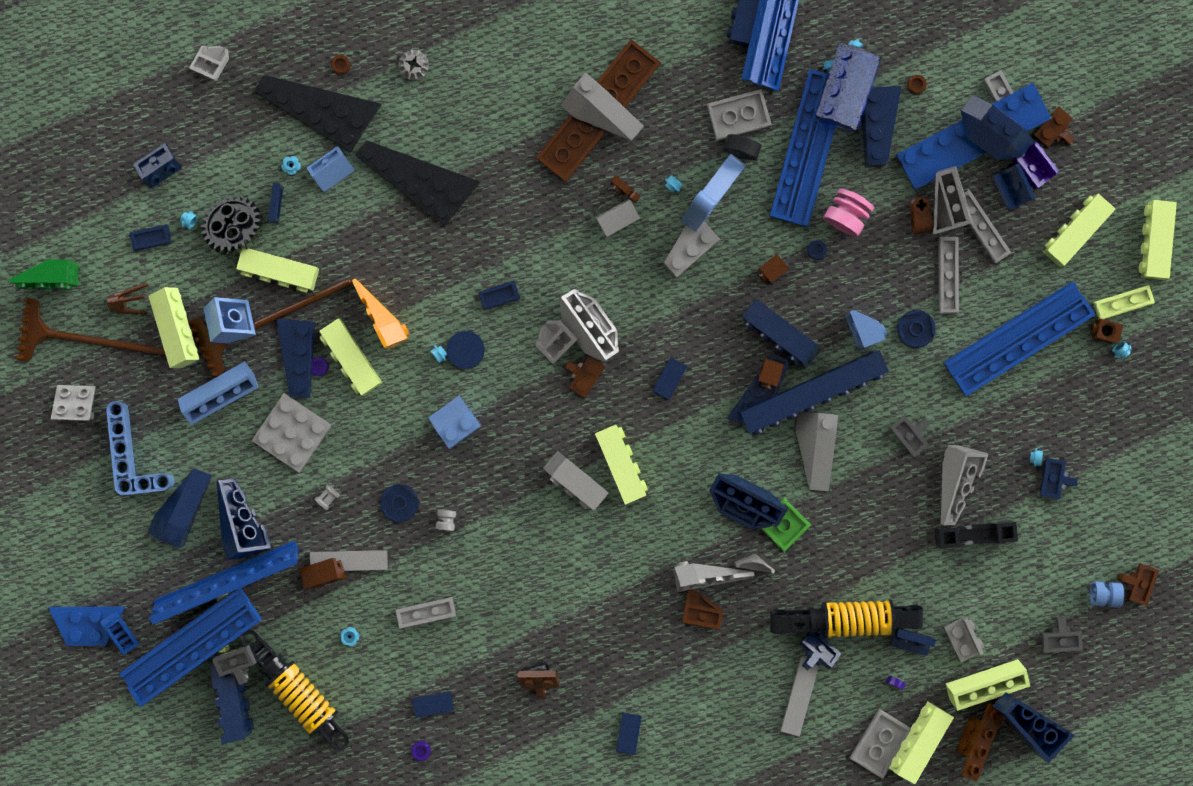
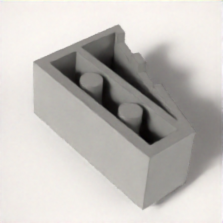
(950, 202)
(690, 248)
(575, 481)

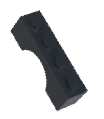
(976, 534)

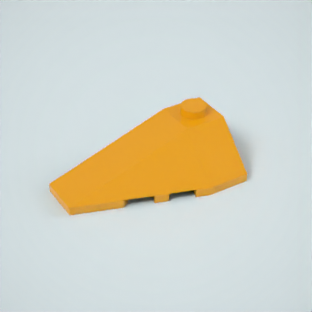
(386, 325)

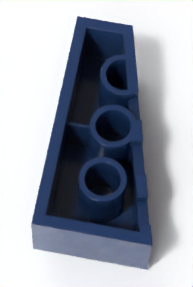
(879, 124)
(780, 333)
(233, 707)
(1037, 731)

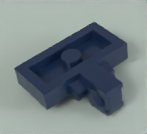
(1055, 478)
(819, 651)

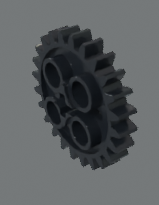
(231, 225)

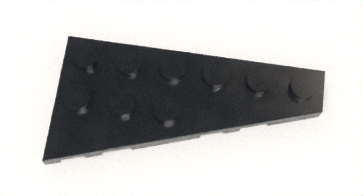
(328, 112)
(427, 185)

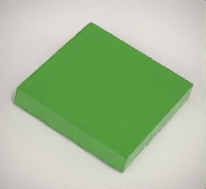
(789, 529)

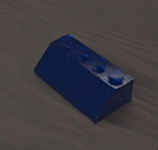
(848, 87)

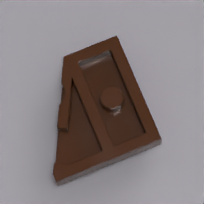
(701, 612)

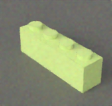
(1079, 230)
(1158, 240)
(277, 268)
(173, 327)
(350, 357)
(620, 464)
(987, 684)
(921, 742)

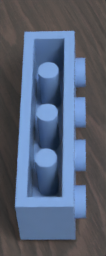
(217, 393)

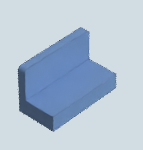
(330, 169)

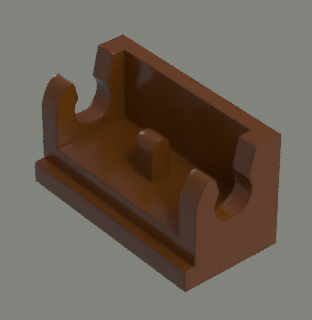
(322, 573)

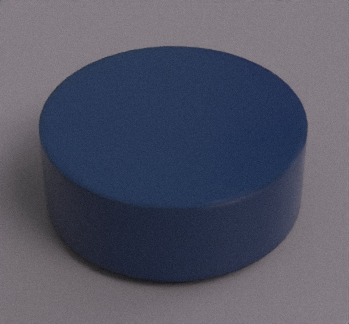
(816, 250)

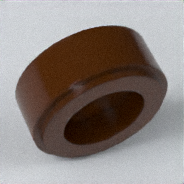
(340, 64)
(916, 84)

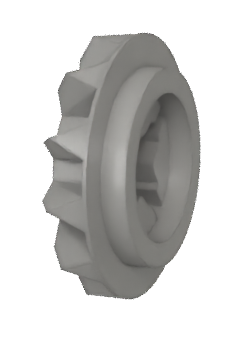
(417, 72)

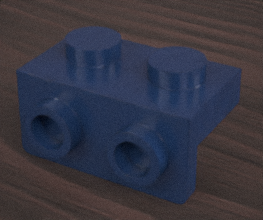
(1013, 187)

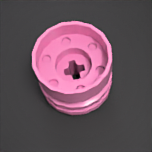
(850, 209)

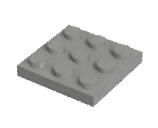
(291, 432)

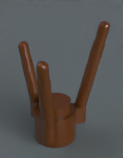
(118, 301)

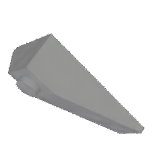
(594, 105)
(817, 442)
(958, 473)
(698, 576)

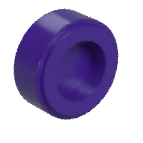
(319, 366)
(895, 682)
(421, 750)

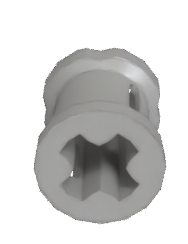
(327, 497)

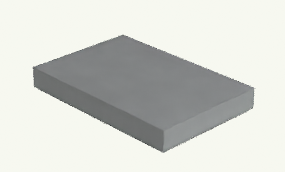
(739, 114)
(880, 743)

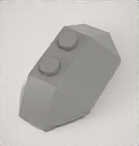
(589, 324)

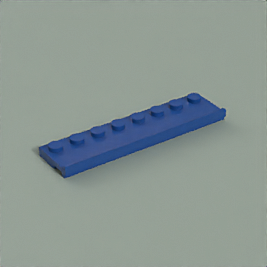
(769, 42)
(952, 147)
(804, 157)
(1019, 338)
(224, 582)
(190, 646)

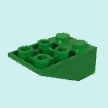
(50, 273)

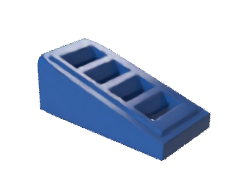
(112, 623)

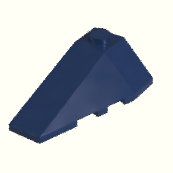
(178, 513)
(239, 528)

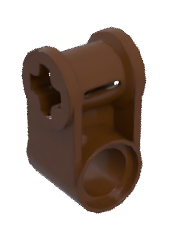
(921, 220)

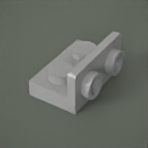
(964, 639)

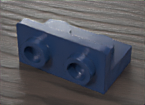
(157, 166)
(912, 641)

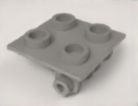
(73, 403)

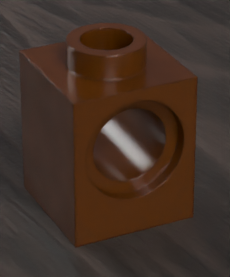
(772, 269)
(1114, 335)
(770, 373)

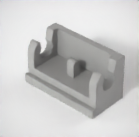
(617, 217)

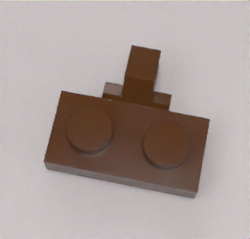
(1055, 129)
(585, 375)
(1140, 583)
(539, 681)

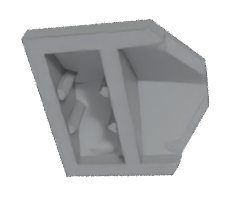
(210, 62)
(555, 340)
(754, 562)

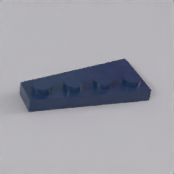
(297, 352)
(756, 393)

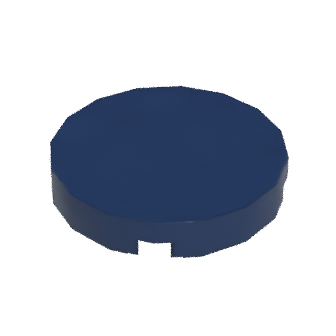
(916, 334)
(465, 349)
(399, 503)

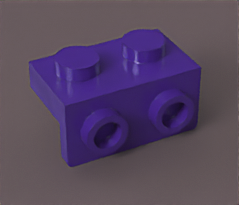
(1036, 166)

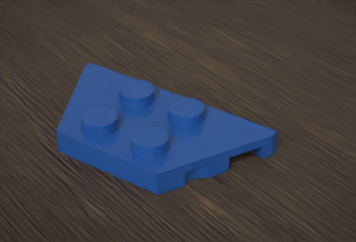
(83, 624)

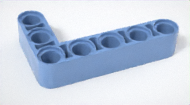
(712, 193)
(127, 456)

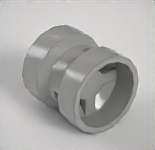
(445, 519)

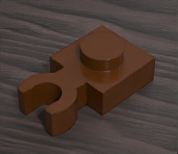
(620, 186)

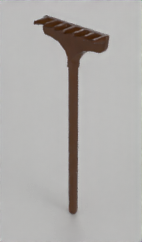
(36, 331)
(213, 351)

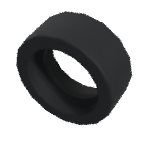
(742, 147)

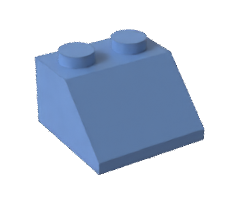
(228, 320)
(865, 329)
(454, 422)

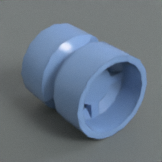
(1106, 594)

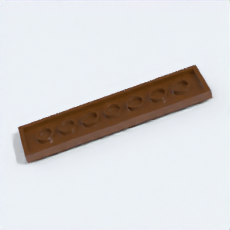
(578, 138)

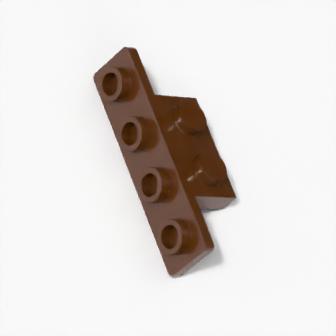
(977, 741)

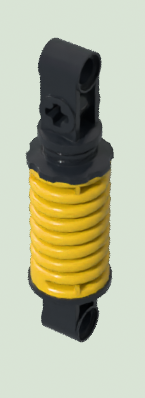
(847, 617)
(296, 693)

